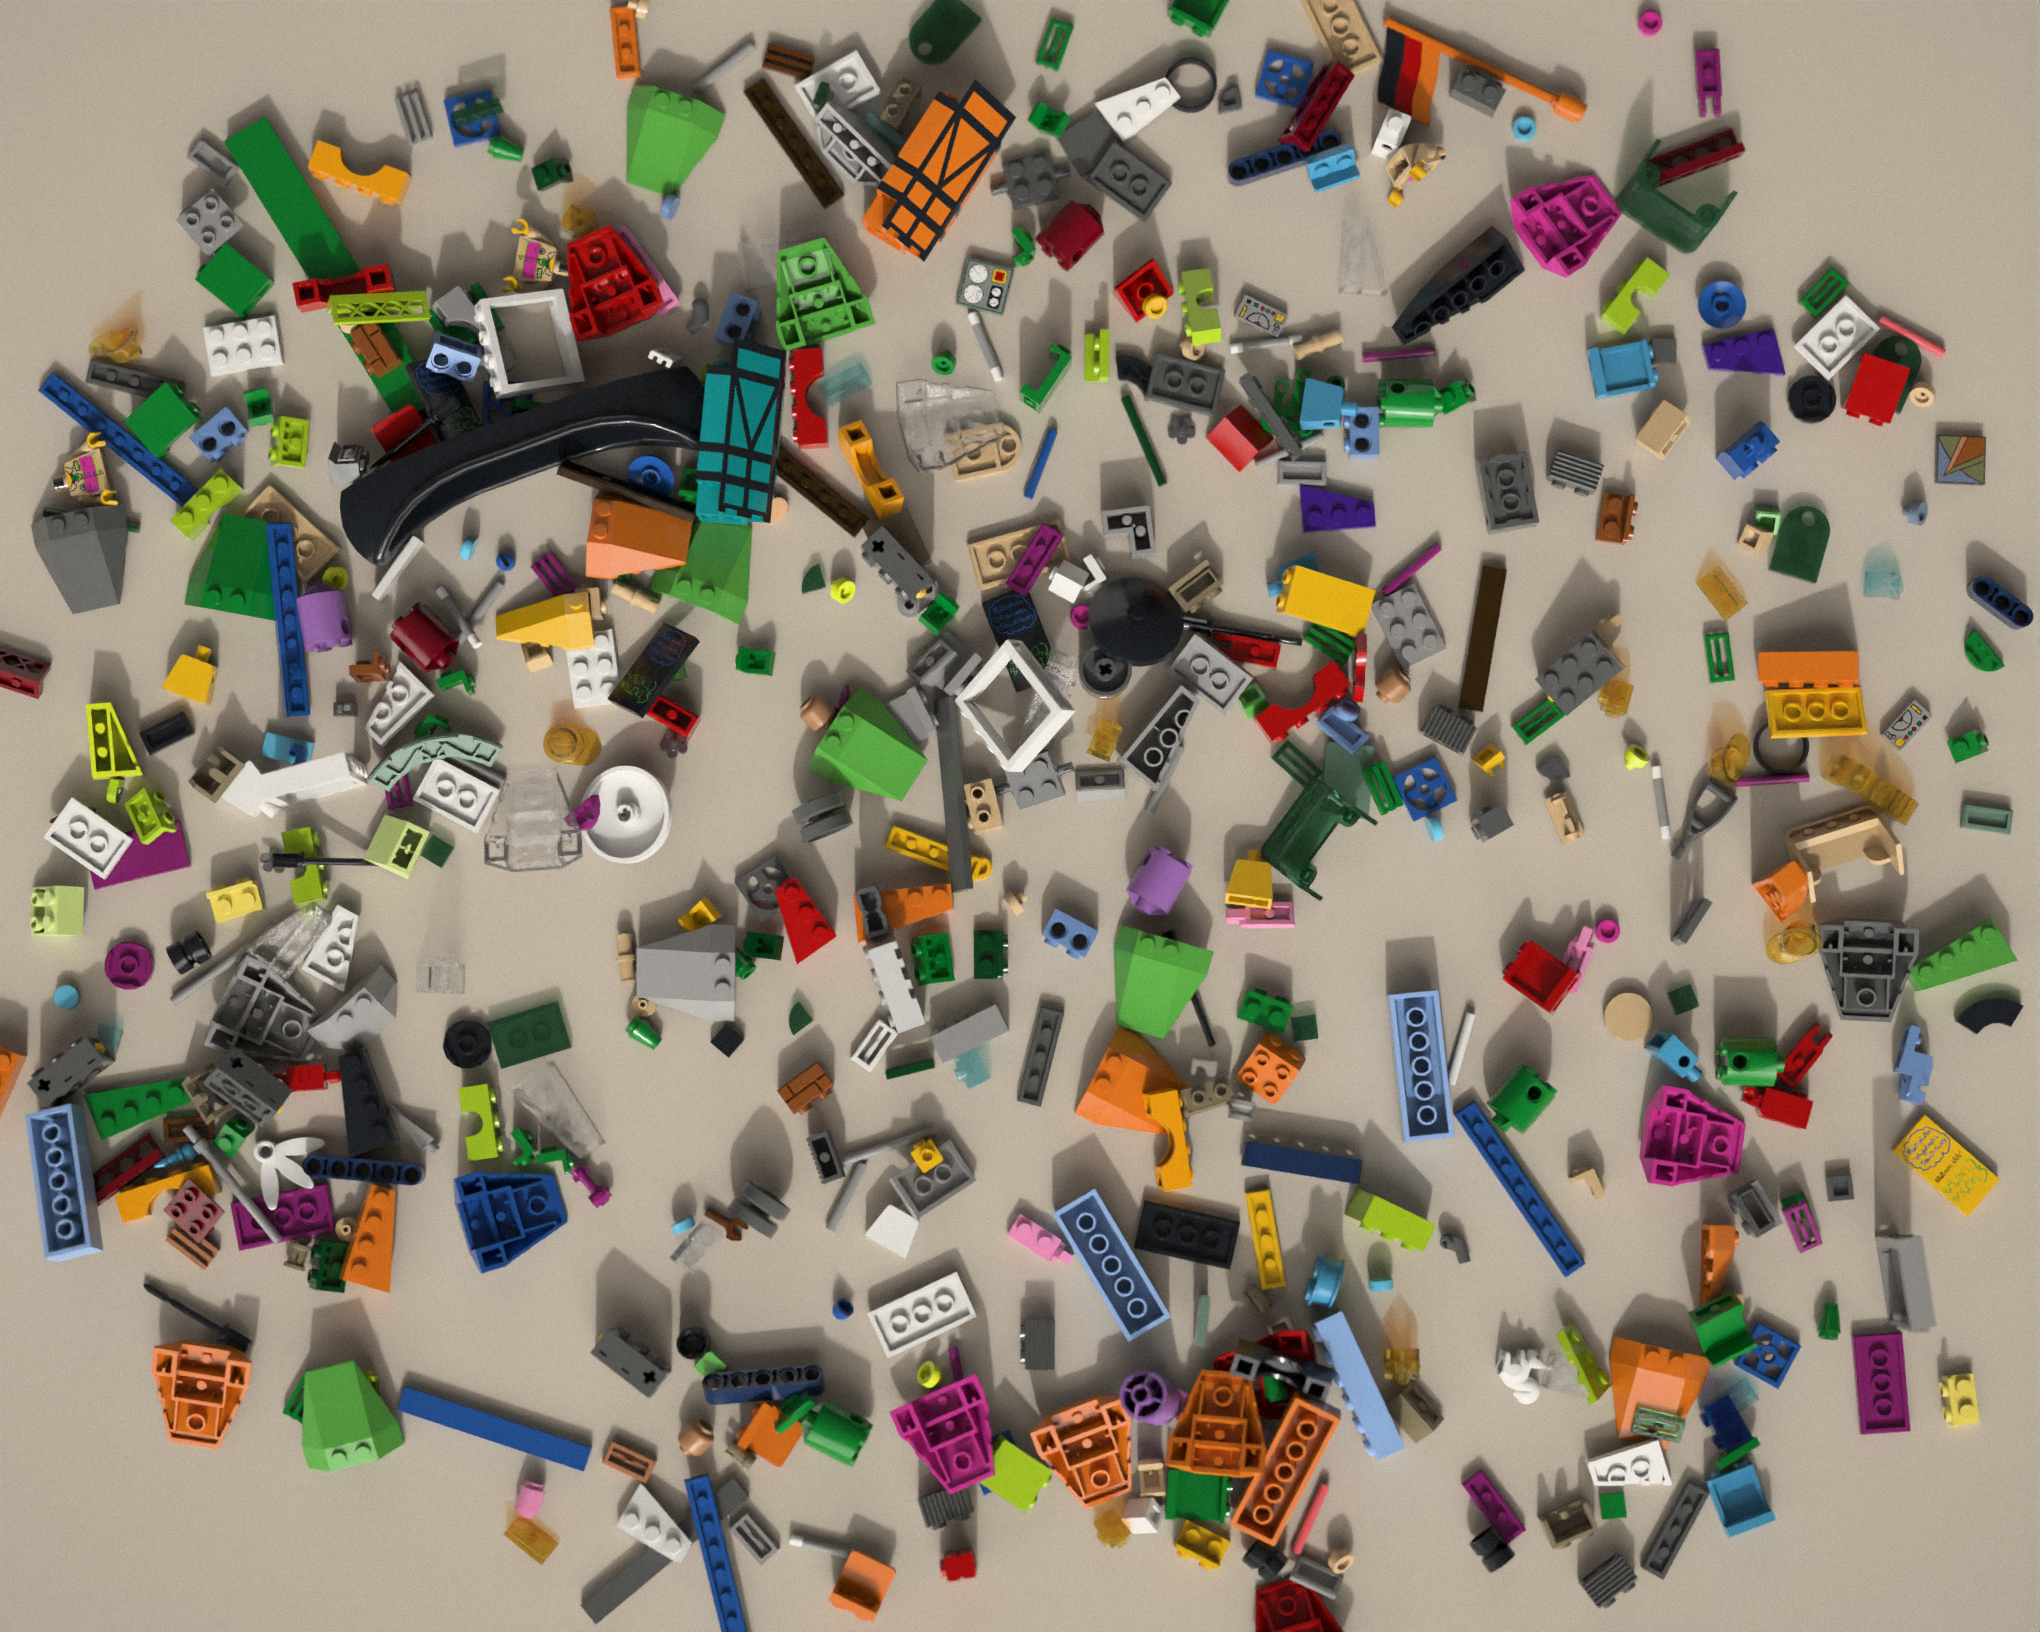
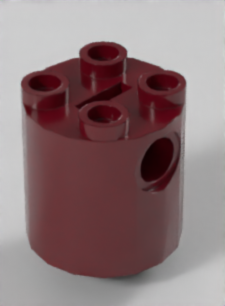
(1071, 234)
(425, 639)

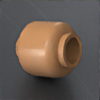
(1393, 685)
(817, 712)
(696, 1437)

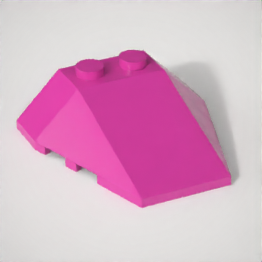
(1564, 222)
(1688, 1139)
(950, 1432)

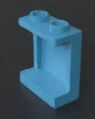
(1622, 369)
(1738, 1498)

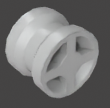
(1241, 1110)

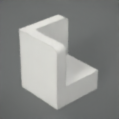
(1143, 1515)

